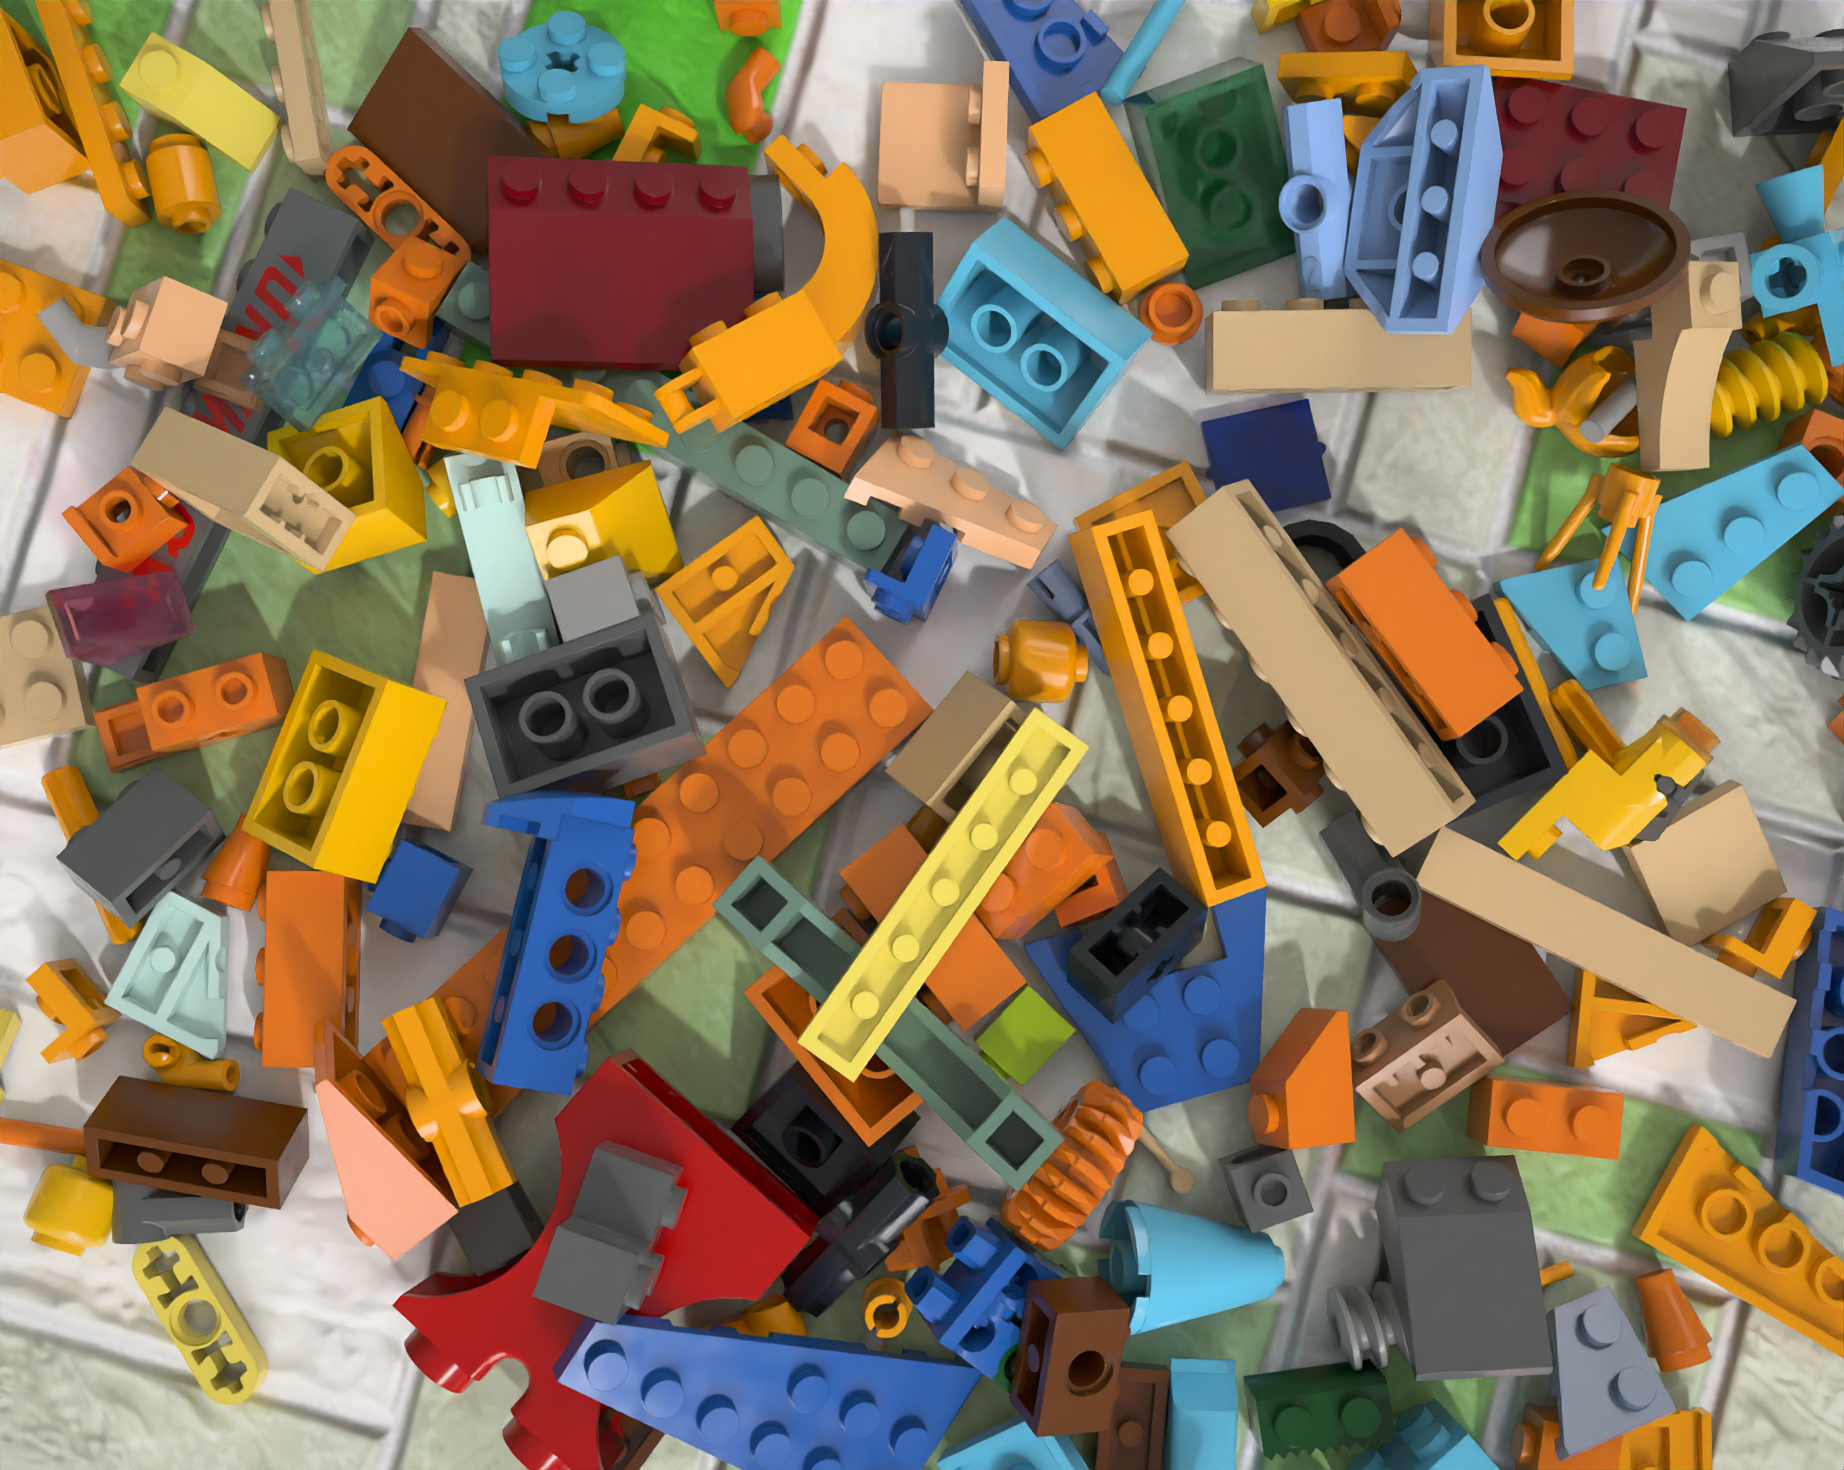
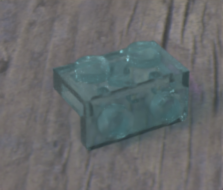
(311, 353)

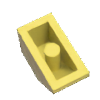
(201, 102)

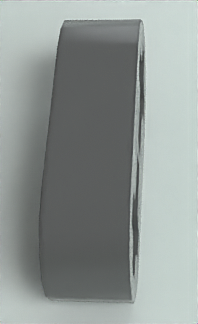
(767, 233)

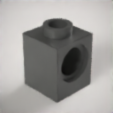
(1265, 1186)
(496, 1228)

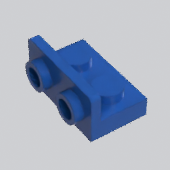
(924, 573)

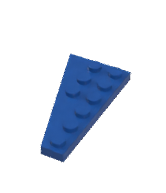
(770, 1397)

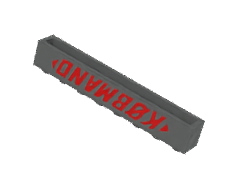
(300, 245)

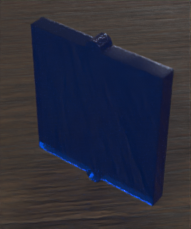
(1273, 450)

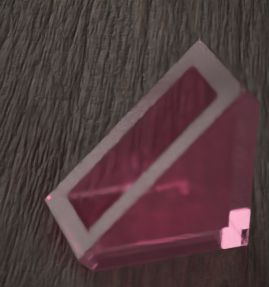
(120, 617)

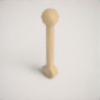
(1179, 1178)

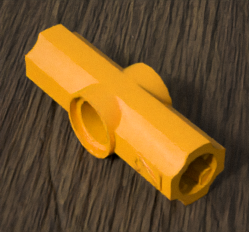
(449, 1101)

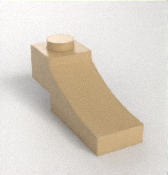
(1681, 366)

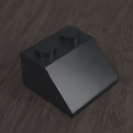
(811, 1142)

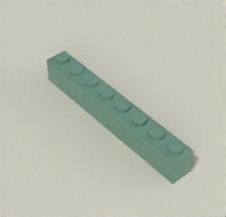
(734, 462)

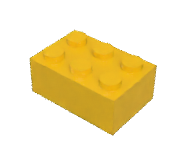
(344, 767)

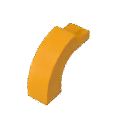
(848, 273)

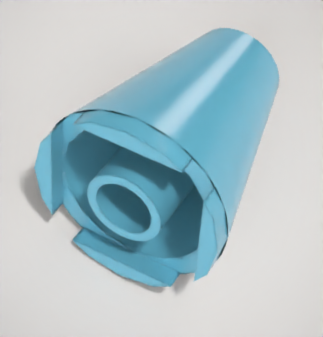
(1183, 1264)

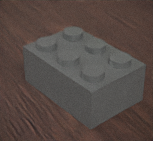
(586, 712)

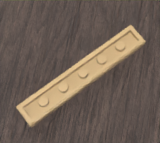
(1604, 942)

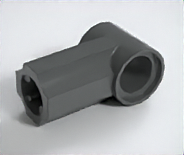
(1370, 874)
(155, 1214)

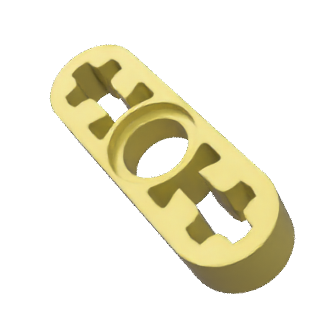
(191, 1344)

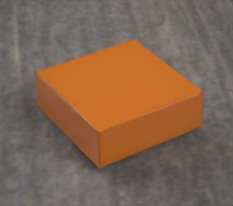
(126, 737)

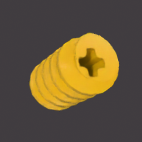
(1765, 381)

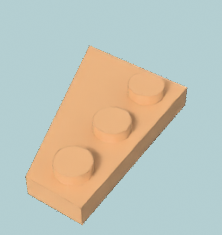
(936, 489)

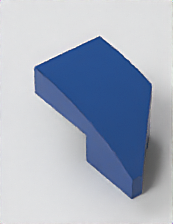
(543, 811)

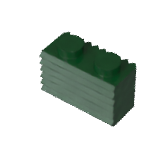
(1318, 1408)

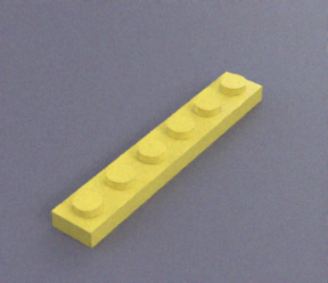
(942, 895)

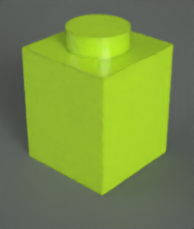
(1022, 1035)

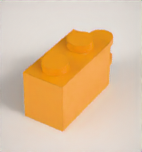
(749, 364)

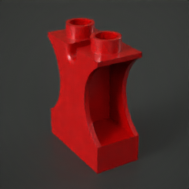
(728, 1243)

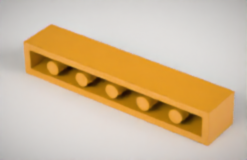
(1167, 708)

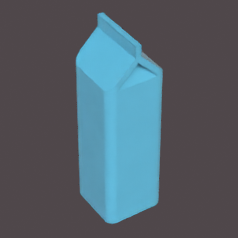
(1201, 1415)

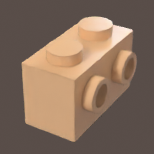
(165, 334)

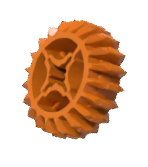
(1064, 1190)

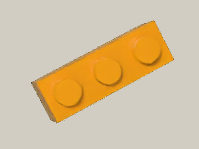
(1104, 200)

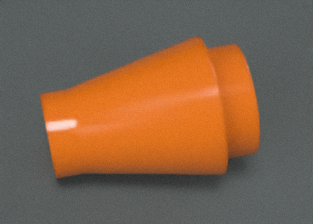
(237, 870)
(1670, 1323)

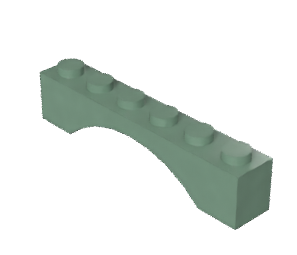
(919, 1047)

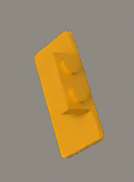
(508, 417)

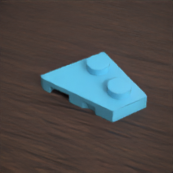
(1580, 626)

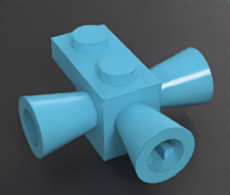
(1809, 260)

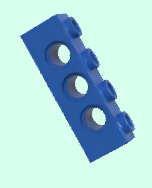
(525, 981)

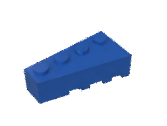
(1813, 1078)

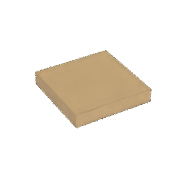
(1706, 866)

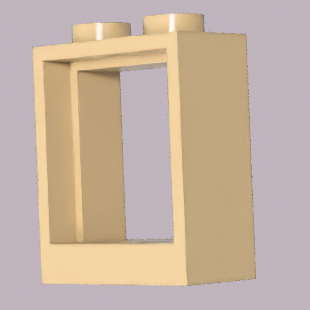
(244, 488)

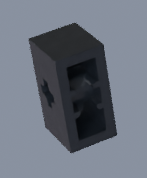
(1136, 945)

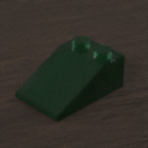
(1216, 167)

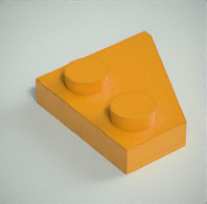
(1363, 80)
(729, 596)
(1613, 1021)

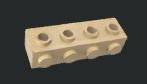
(1327, 351)

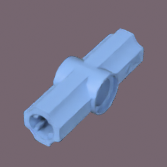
(1318, 165)

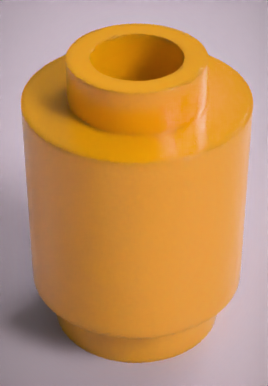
(183, 184)

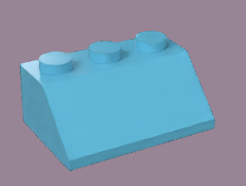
(1036, 332)

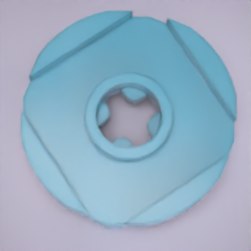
(539, 64)

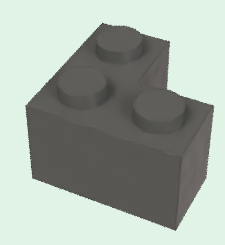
(606, 1248)

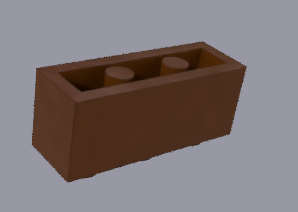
(197, 1142)

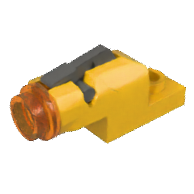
(1625, 800)

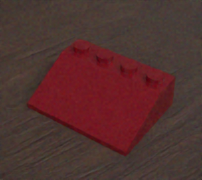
(613, 259)

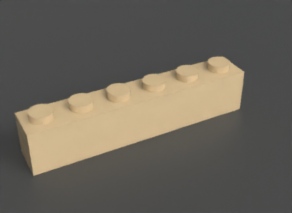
(1319, 668)

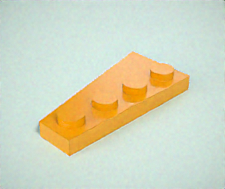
(1739, 1237)

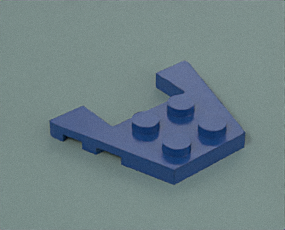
(1192, 1028)

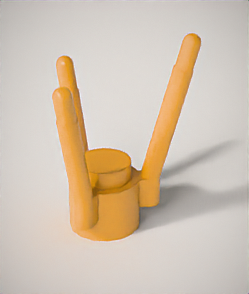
(1624, 497)

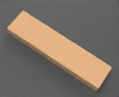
(450, 650)

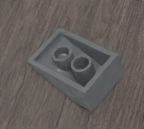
(1788, 85)
(1464, 1267)

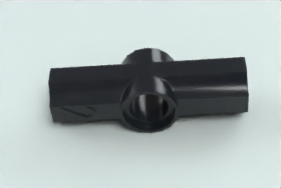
(906, 330)
(860, 1234)

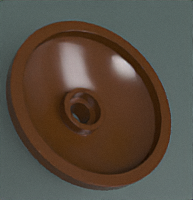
(1585, 256)

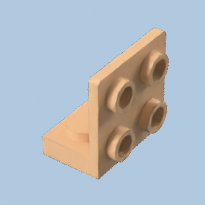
(944, 143)

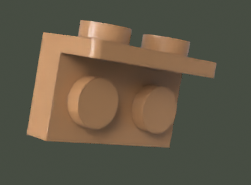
(1420, 1056)

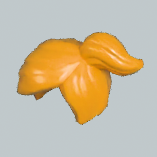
(1575, 396)

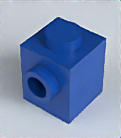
(417, 890)

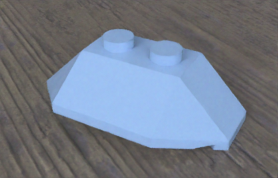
(1426, 202)

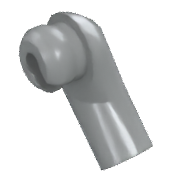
(80, 342)

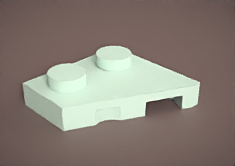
(179, 974)

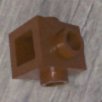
(1277, 772)

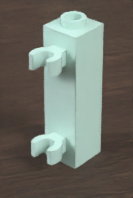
(501, 556)

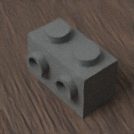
(141, 846)

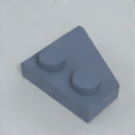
(1600, 1374)

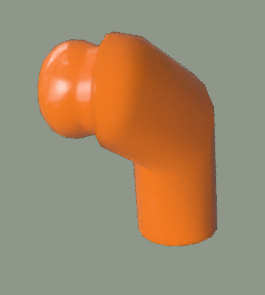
(744, 96)

